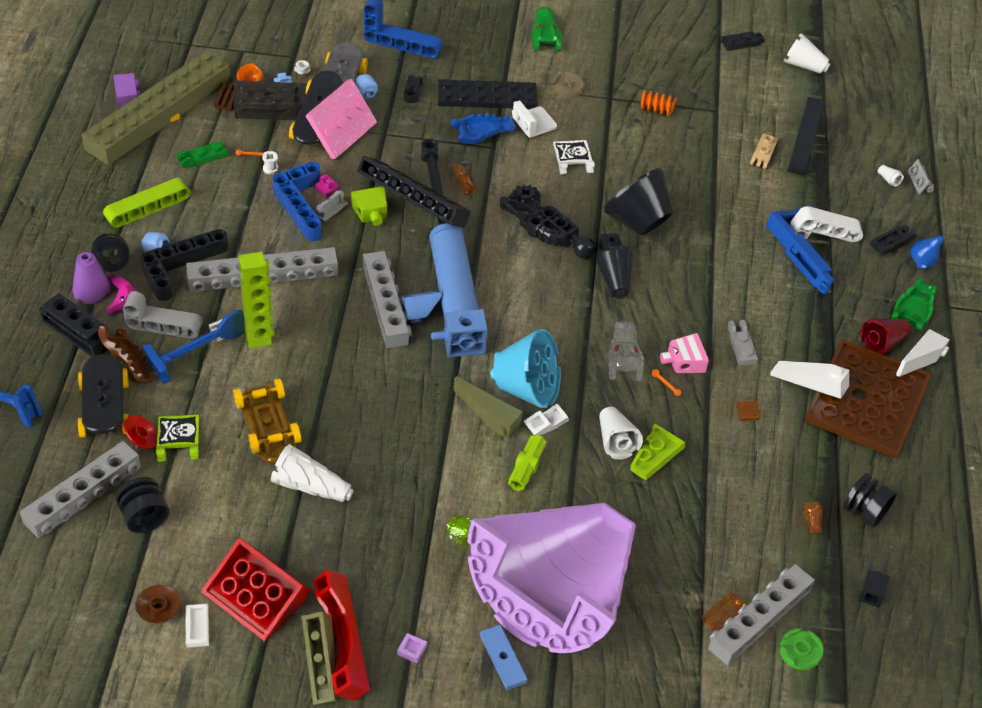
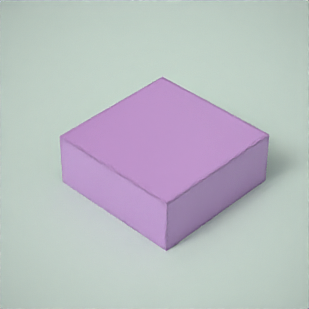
(411, 648)

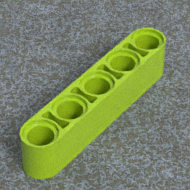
(146, 202)

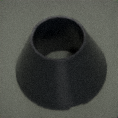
(643, 204)

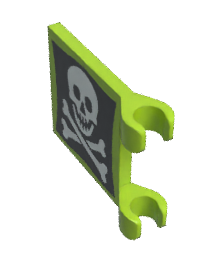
(178, 433)

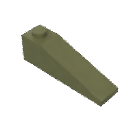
(496, 413)
(320, 656)

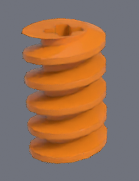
(658, 103)

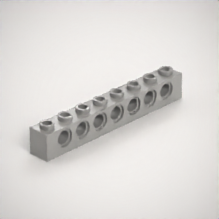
(283, 268)

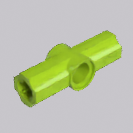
(527, 462)

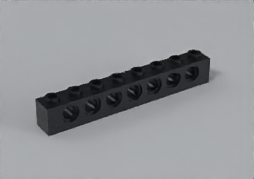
(414, 191)

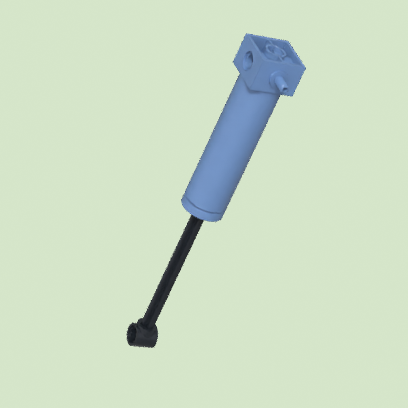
(464, 323)

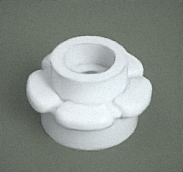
(302, 67)

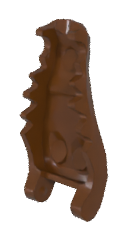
(127, 352)

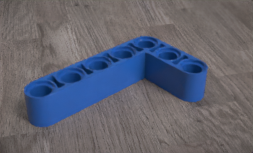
(396, 37)
(287, 187)

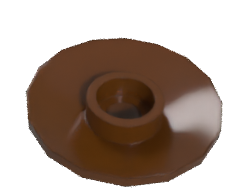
(154, 597)

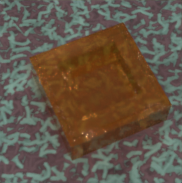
(747, 410)

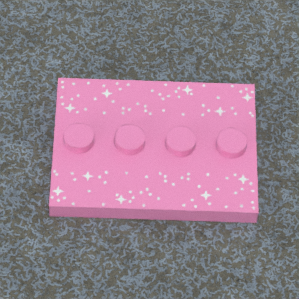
(341, 119)

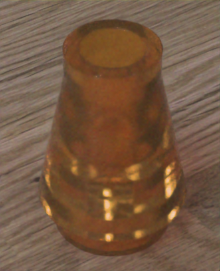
(813, 515)

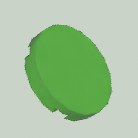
(801, 649)

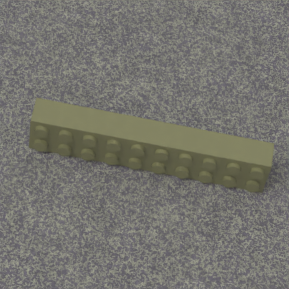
(155, 107)

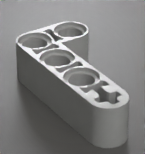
(160, 320)

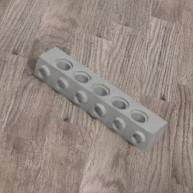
(386, 300)
(80, 489)
(729, 649)

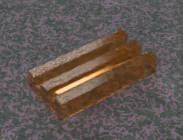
(734, 602)

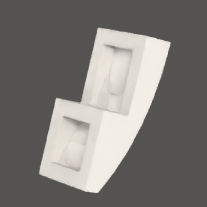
(545, 422)

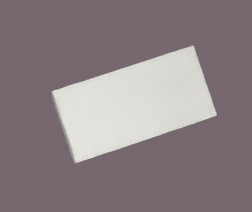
(197, 625)

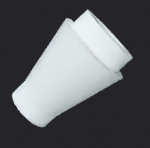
(891, 175)

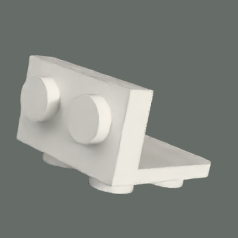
(532, 121)

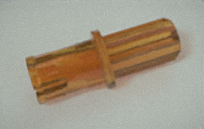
(463, 178)

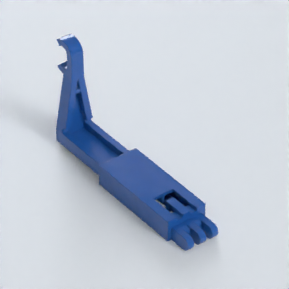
(799, 250)

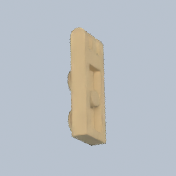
(764, 150)

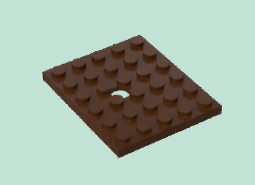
(888, 406)

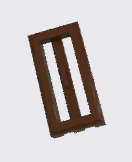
(229, 88)

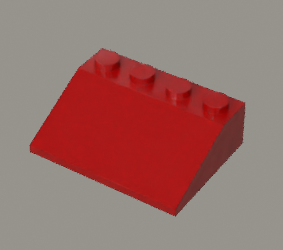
(255, 590)

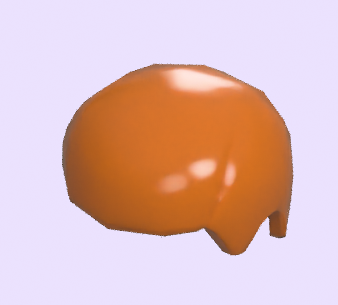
(249, 72)

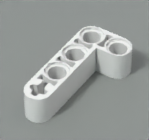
(826, 223)

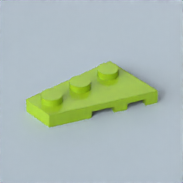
(656, 452)

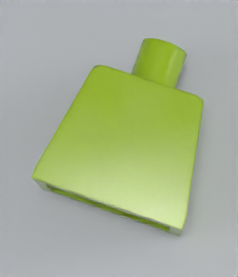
(370, 205)

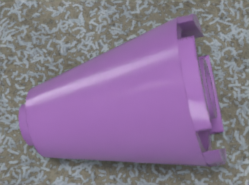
(89, 280)

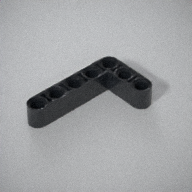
(806, 135)
(176, 255)

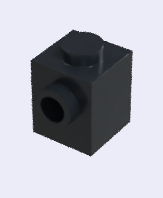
(608, 240)

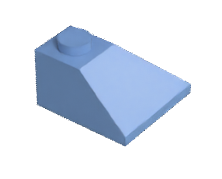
(419, 304)

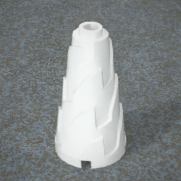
(303, 473)

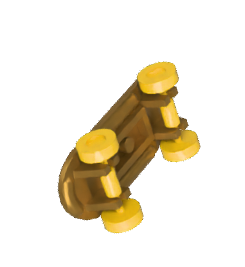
(267, 420)

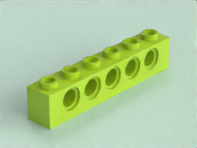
(255, 299)

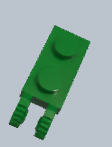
(202, 154)

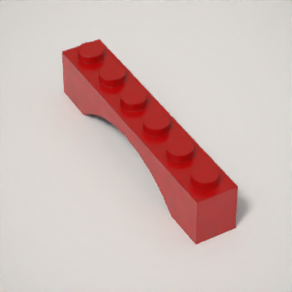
(350, 672)

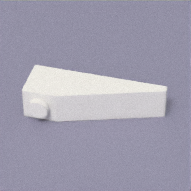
(924, 353)
(816, 376)

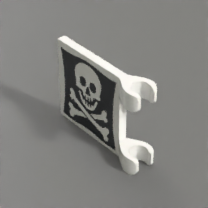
(573, 153)

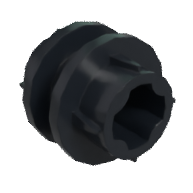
(105, 242)

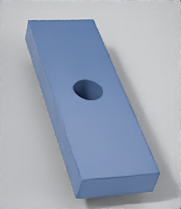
(499, 647)

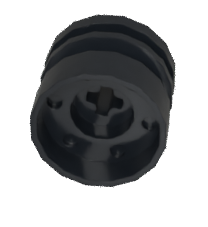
(866, 498)
(142, 504)

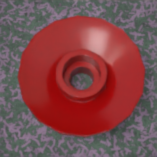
(141, 432)

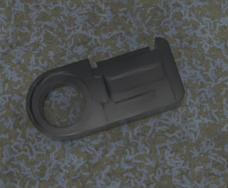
(412, 87)

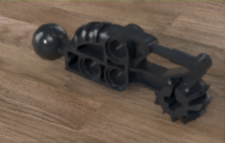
(546, 222)

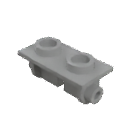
(920, 178)
(330, 206)

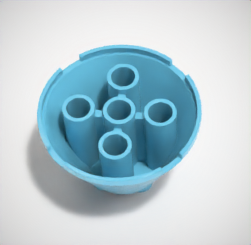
(529, 369)

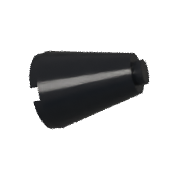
(616, 269)

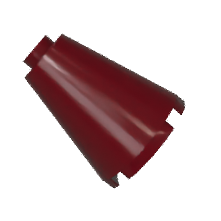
(884, 334)

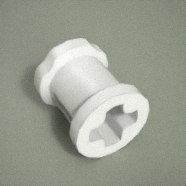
(270, 162)

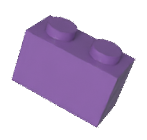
(126, 88)

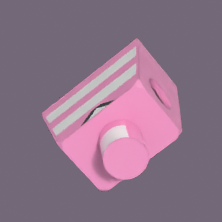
(686, 355)

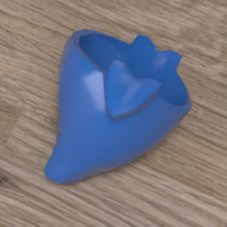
(926, 252)

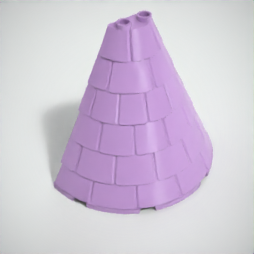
(553, 572)

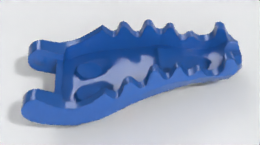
(479, 127)

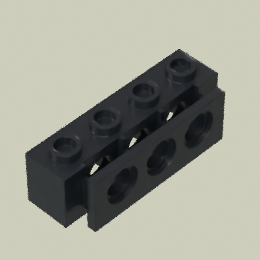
(73, 324)

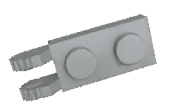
(742, 344)

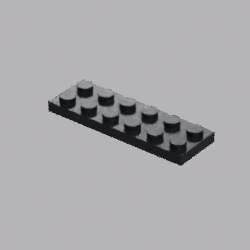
(486, 93)

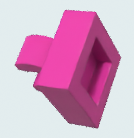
(327, 186)

